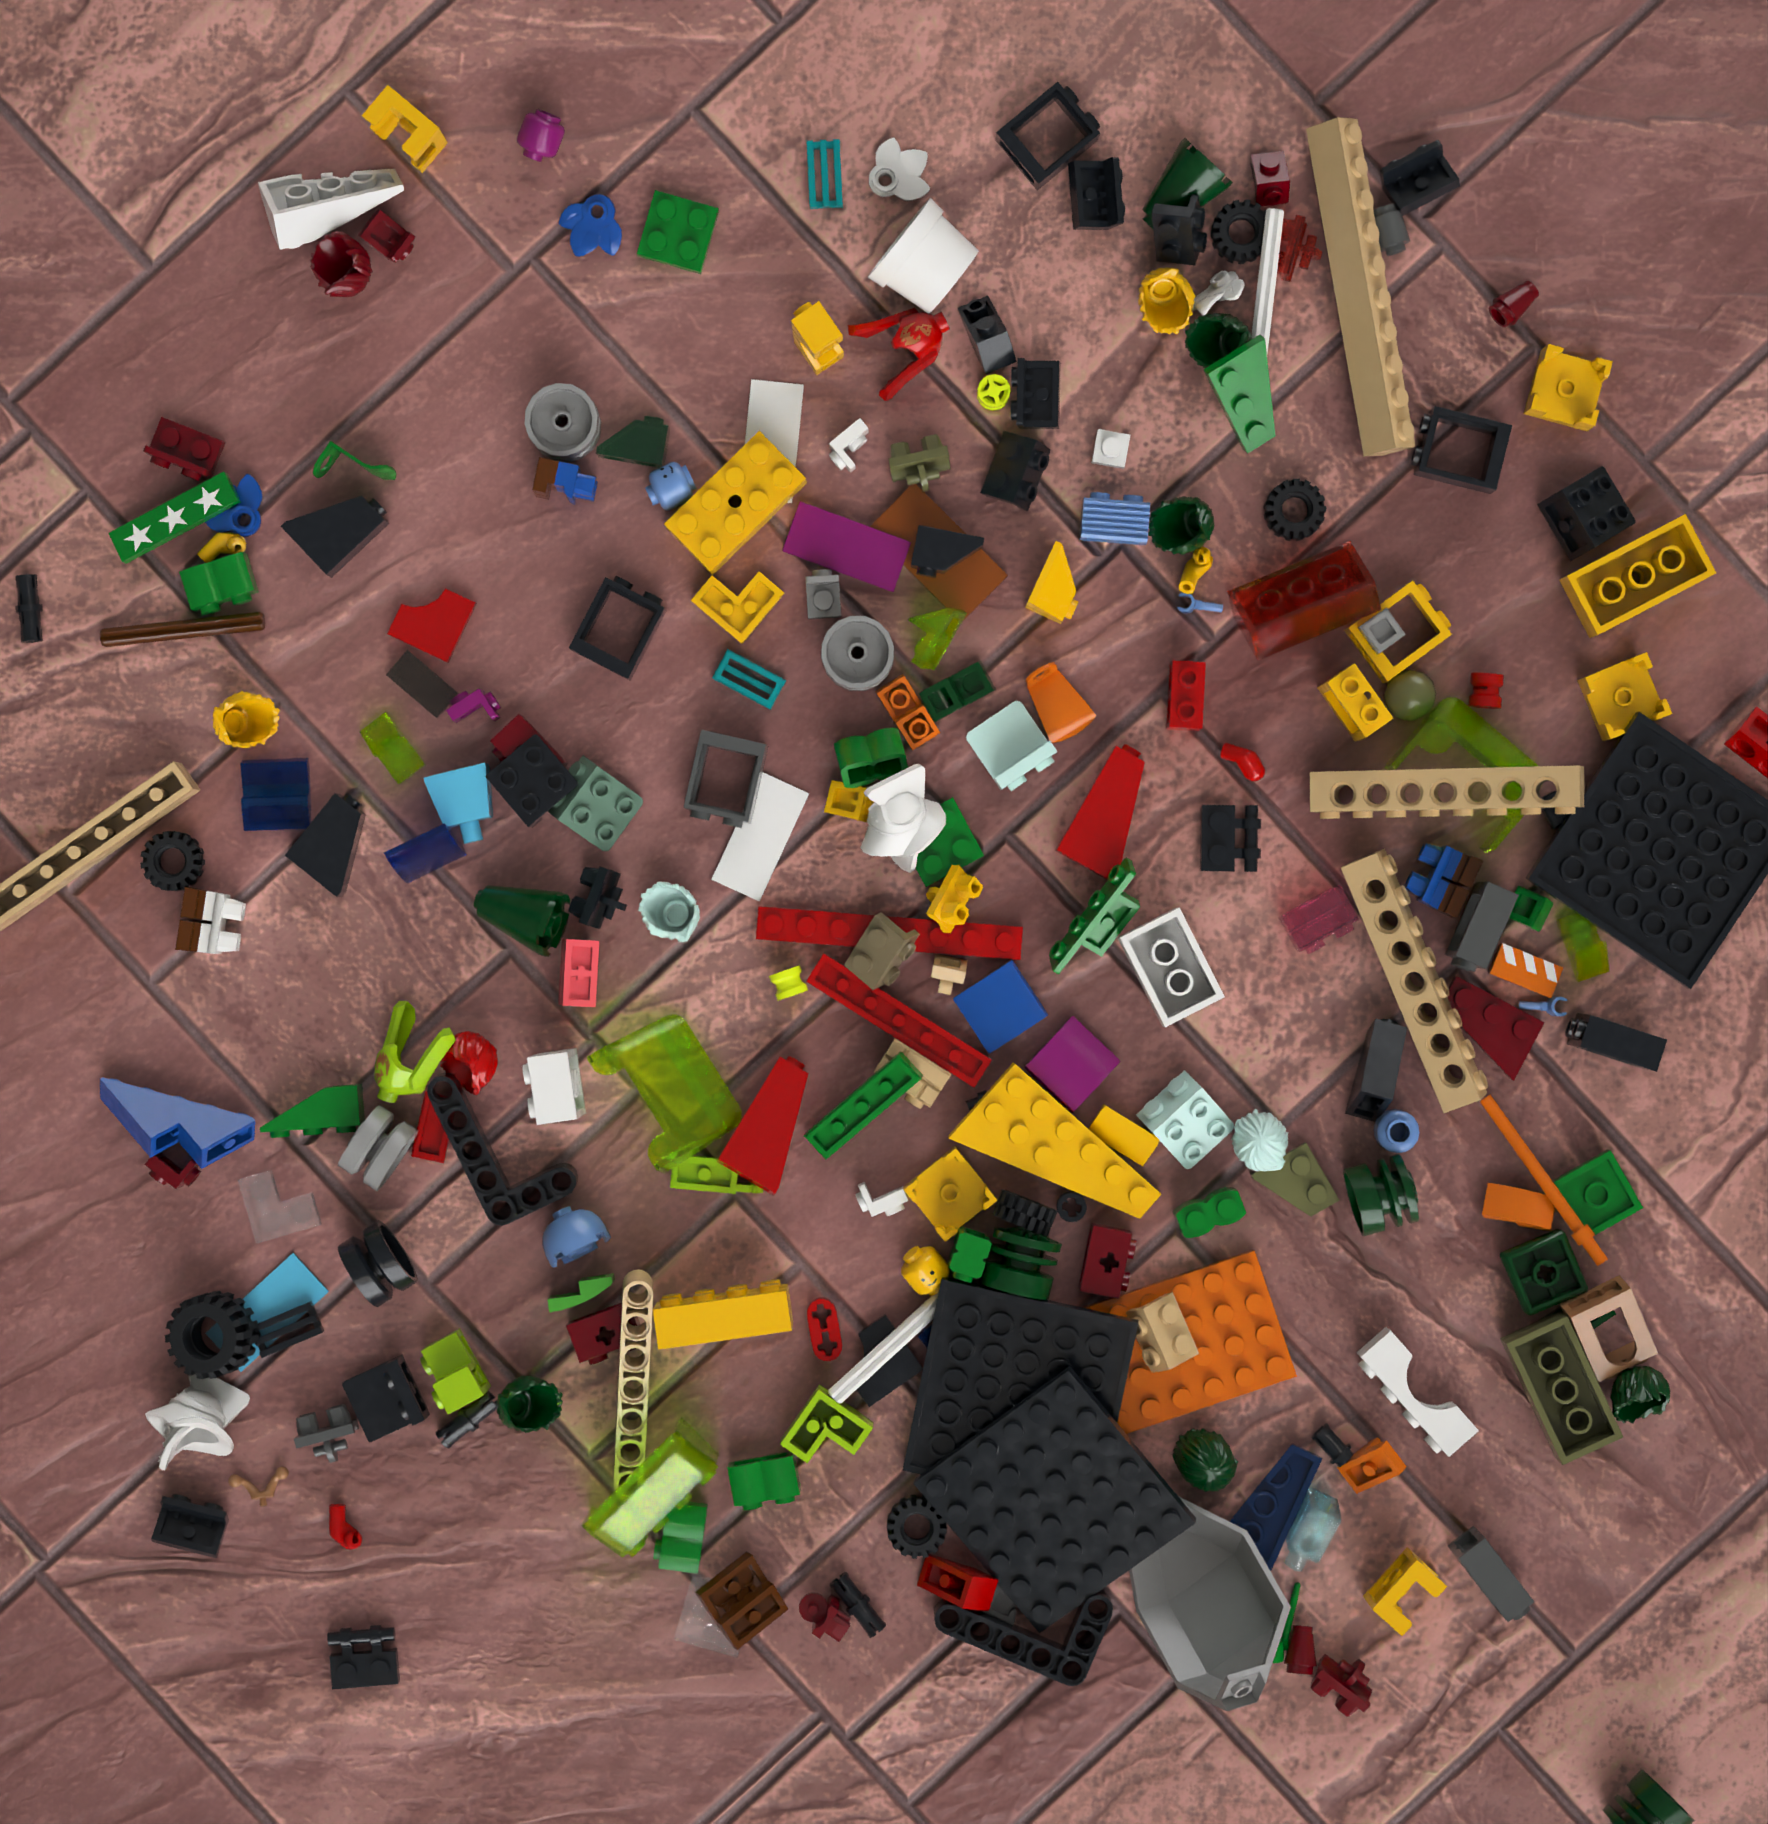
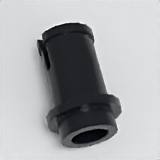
(1332, 1445)

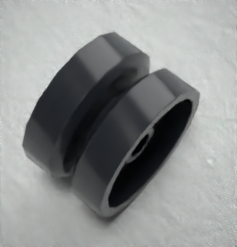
(377, 1263)

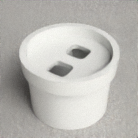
(925, 259)

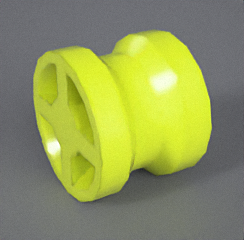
(992, 386)
(788, 983)

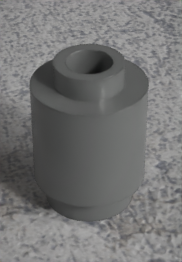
(1392, 229)

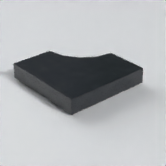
(894, 1372)

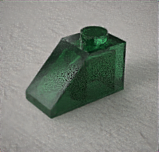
(638, 443)

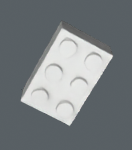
(1171, 967)
(554, 1086)

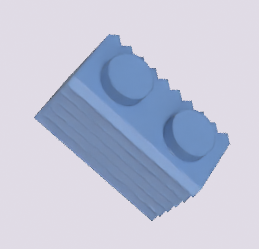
(1114, 520)

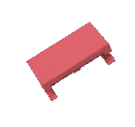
(578, 972)

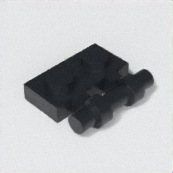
(1218, 838)
(363, 1667)

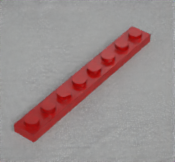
(848, 928)

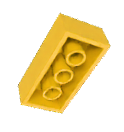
(714, 528)
(1664, 560)
(724, 1315)

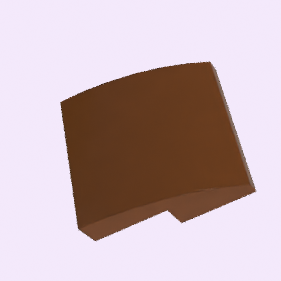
(741, 1600)

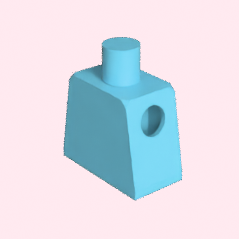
(462, 799)

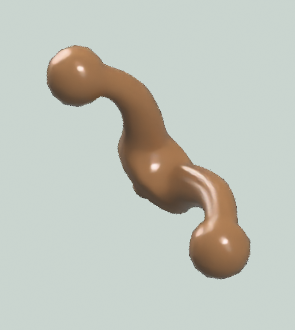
(281, 1473)

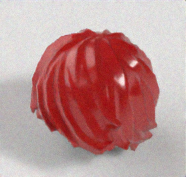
(471, 1061)

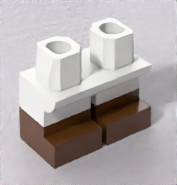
(204, 936)

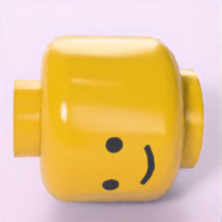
(924, 1269)

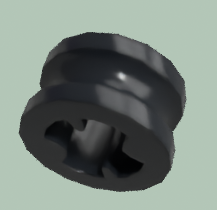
(1064, 1213)

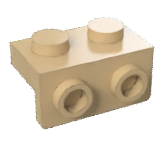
(1163, 1334)

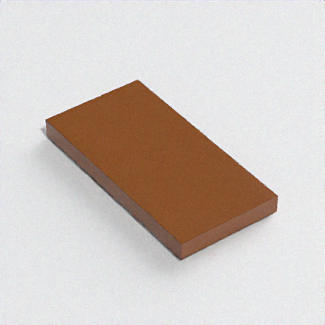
(963, 585)

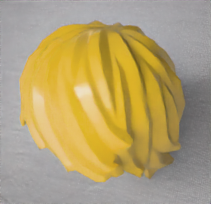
(1166, 300)
(245, 720)

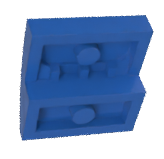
(1000, 1006)

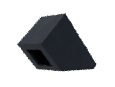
(987, 334)

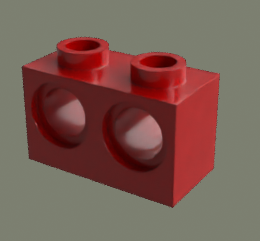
(1185, 695)
(1751, 740)

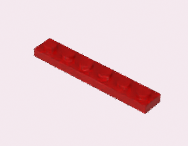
(899, 1021)

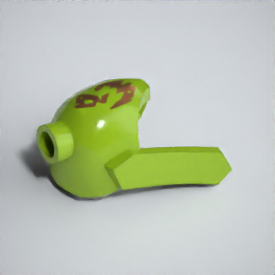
(389, 1072)

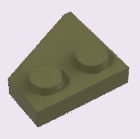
(1300, 1181)

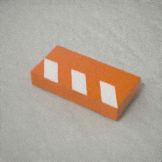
(1525, 970)

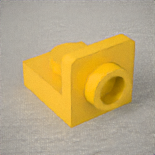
(847, 801)

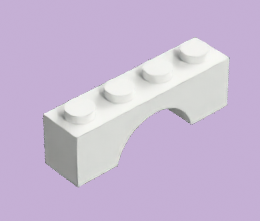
(1389, 1361)

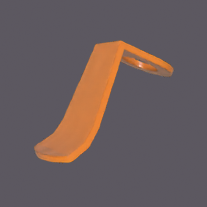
(1058, 703)

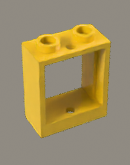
(1380, 663)
(1347, 699)

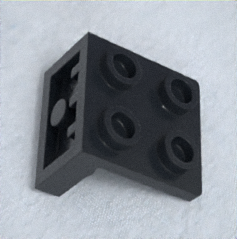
(1586, 513)
(532, 780)
(386, 1398)

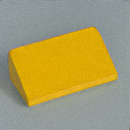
(1123, 1135)

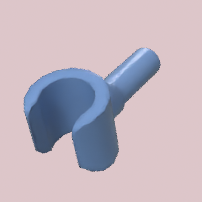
(1199, 605)
(1543, 1006)

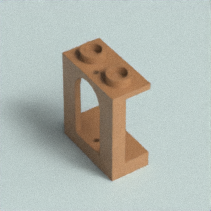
(1600, 1301)

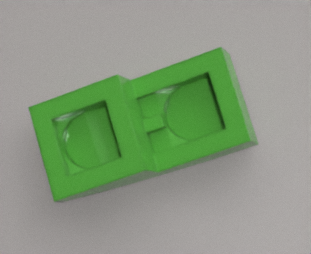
(588, 1287)

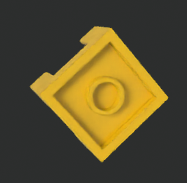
(393, 110)
(1566, 388)
(1619, 693)
(950, 1193)
(1395, 1584)

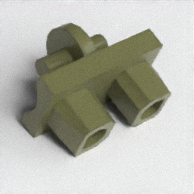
(921, 465)

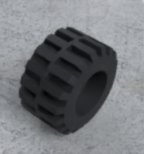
(188, 1342)

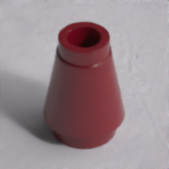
(1512, 305)
(1301, 1651)

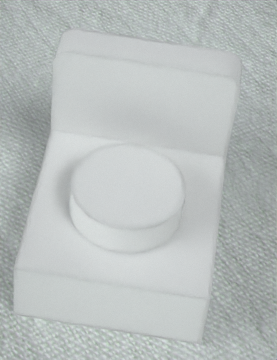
(850, 439)

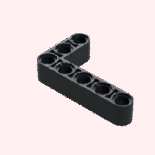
(488, 1161)
(1030, 1641)

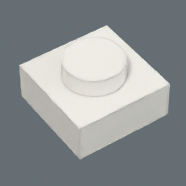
(1110, 448)

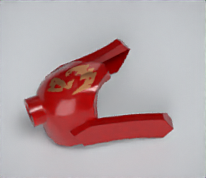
(917, 333)

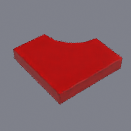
(435, 626)

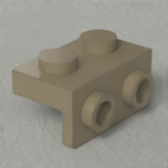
(881, 952)

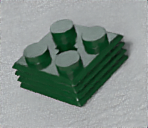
(1563, 1279)

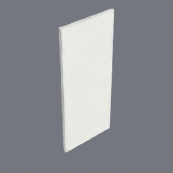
(777, 414)
(758, 846)

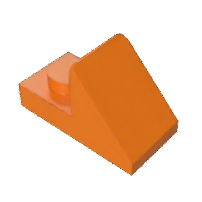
(1372, 1465)

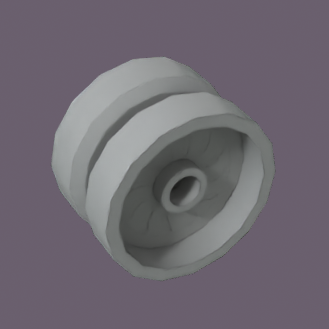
(546, 411)
(851, 672)
(374, 1145)

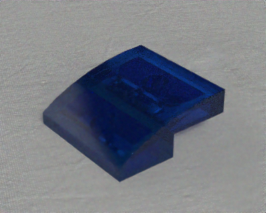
(276, 794)
(425, 853)

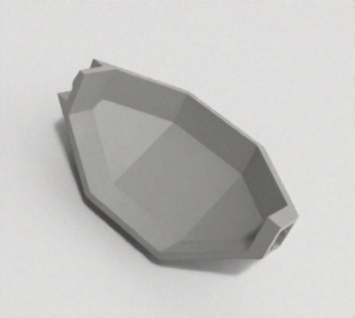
(1212, 1610)

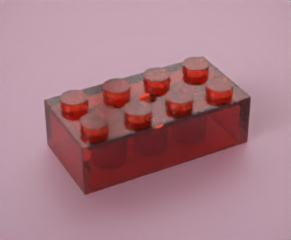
(1304, 600)

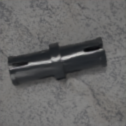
(29, 608)
(467, 1419)
(857, 1604)

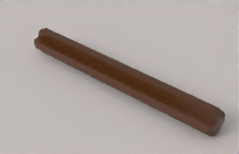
(182, 629)

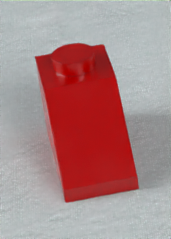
(957, 1583)

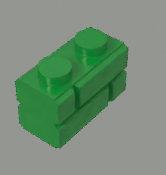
(969, 1254)

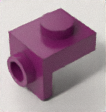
(466, 704)

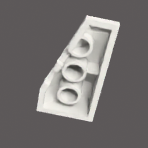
(309, 209)

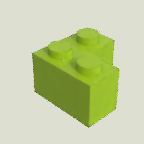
(455, 1370)
(823, 1418)

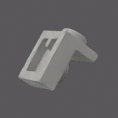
(823, 595)

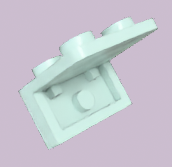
(1011, 746)
(1186, 1120)

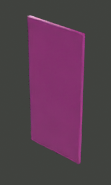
(846, 546)

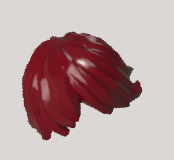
(341, 265)

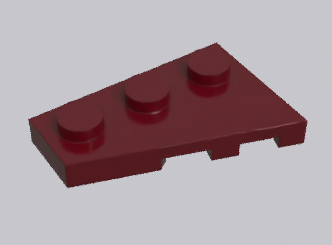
(1495, 1025)

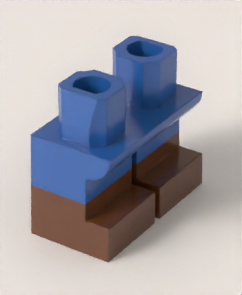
(563, 478)
(1451, 866)

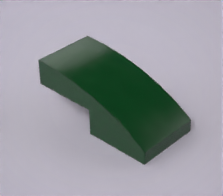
(957, 691)

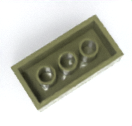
(1561, 1387)

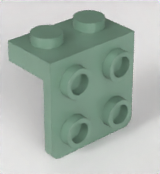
(597, 806)

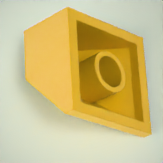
(1054, 588)

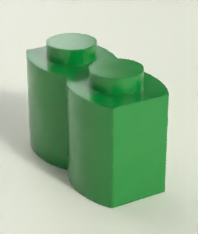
(219, 582)
(870, 757)
(1217, 1208)
(764, 1479)
(682, 1539)

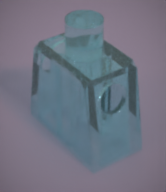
(1312, 1529)

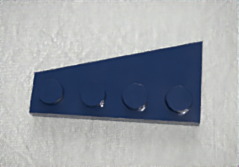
(1277, 1500)

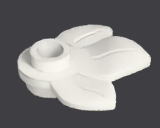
(902, 168)
(1222, 287)

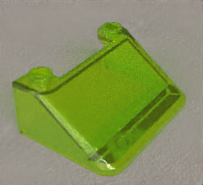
(676, 1085)

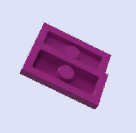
(1072, 1064)

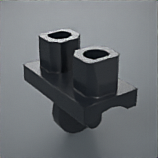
(602, 897)

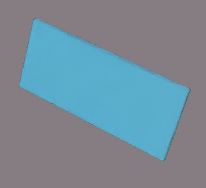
(279, 1292)

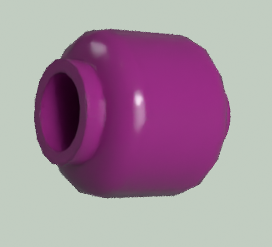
(540, 135)

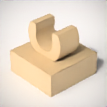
(948, 971)

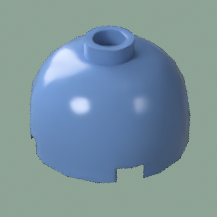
(572, 1235)

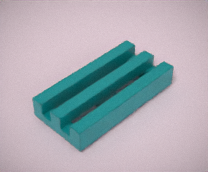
(823, 145)
(774, 693)

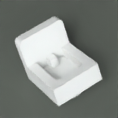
(889, 1203)

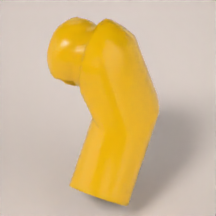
(222, 543)
(1194, 569)

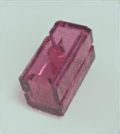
(1318, 919)

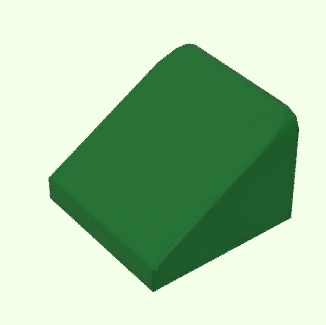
(1531, 909)

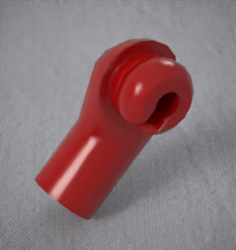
(1246, 760)
(341, 1530)

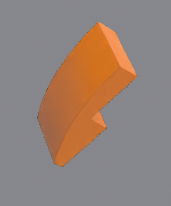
(907, 712)
(1518, 1206)

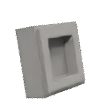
(1381, 631)

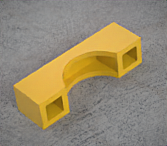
(817, 336)

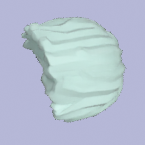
(669, 911)
(1260, 1141)

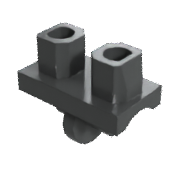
(310, 1433)

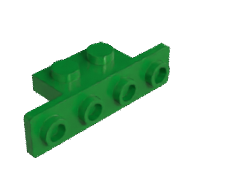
(1101, 921)

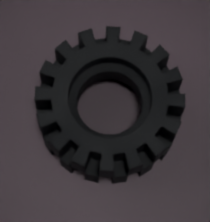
(1221, 236)
(1314, 504)
(152, 861)
(1024, 1212)
(909, 1545)

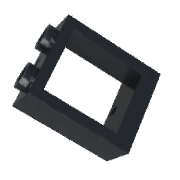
(1019, 153)
(1495, 455)
(602, 658)
(1615, 1041)

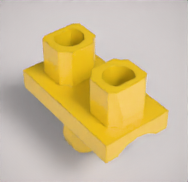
(950, 899)

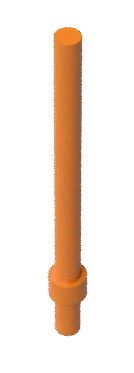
(1581, 1233)

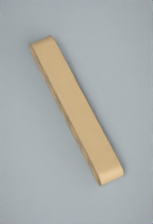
(633, 1369)

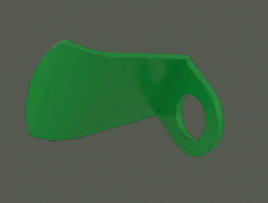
(382, 471)

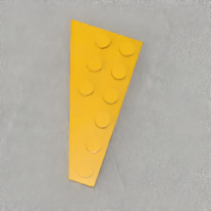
(1037, 1134)

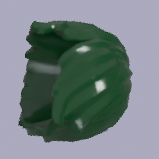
(1215, 337)
(1181, 525)
(1639, 1393)
(529, 1404)
(1204, 1460)

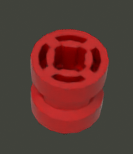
(1486, 698)

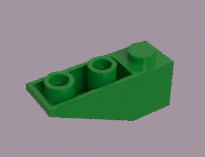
(330, 1107)

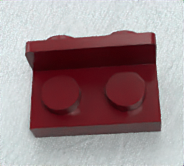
(184, 448)

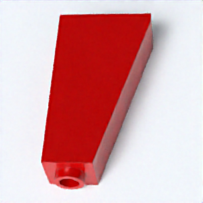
(1104, 818)
(765, 1132)

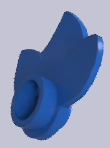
(589, 230)
(250, 497)

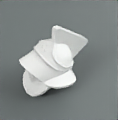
(901, 819)
(198, 1418)

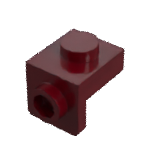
(1270, 178)
(387, 237)
(166, 1171)

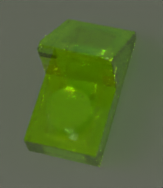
(940, 630)
(392, 748)
(1584, 948)

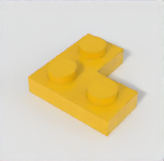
(739, 613)

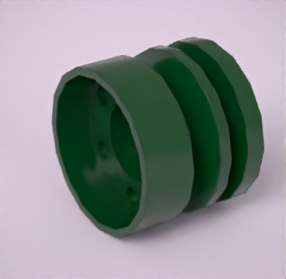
(1381, 1195)
(1021, 1263)
(1650, 1805)

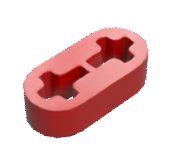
(832, 1327)

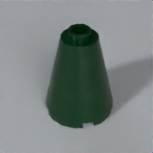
(1185, 175)
(526, 915)

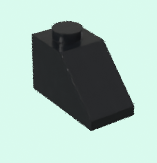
(941, 550)

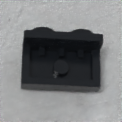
(1418, 178)
(1096, 194)
(1179, 232)
(1037, 394)
(1016, 470)
(190, 1525)

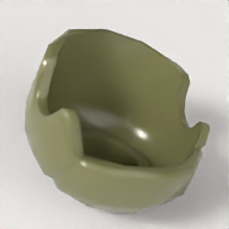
(1410, 695)

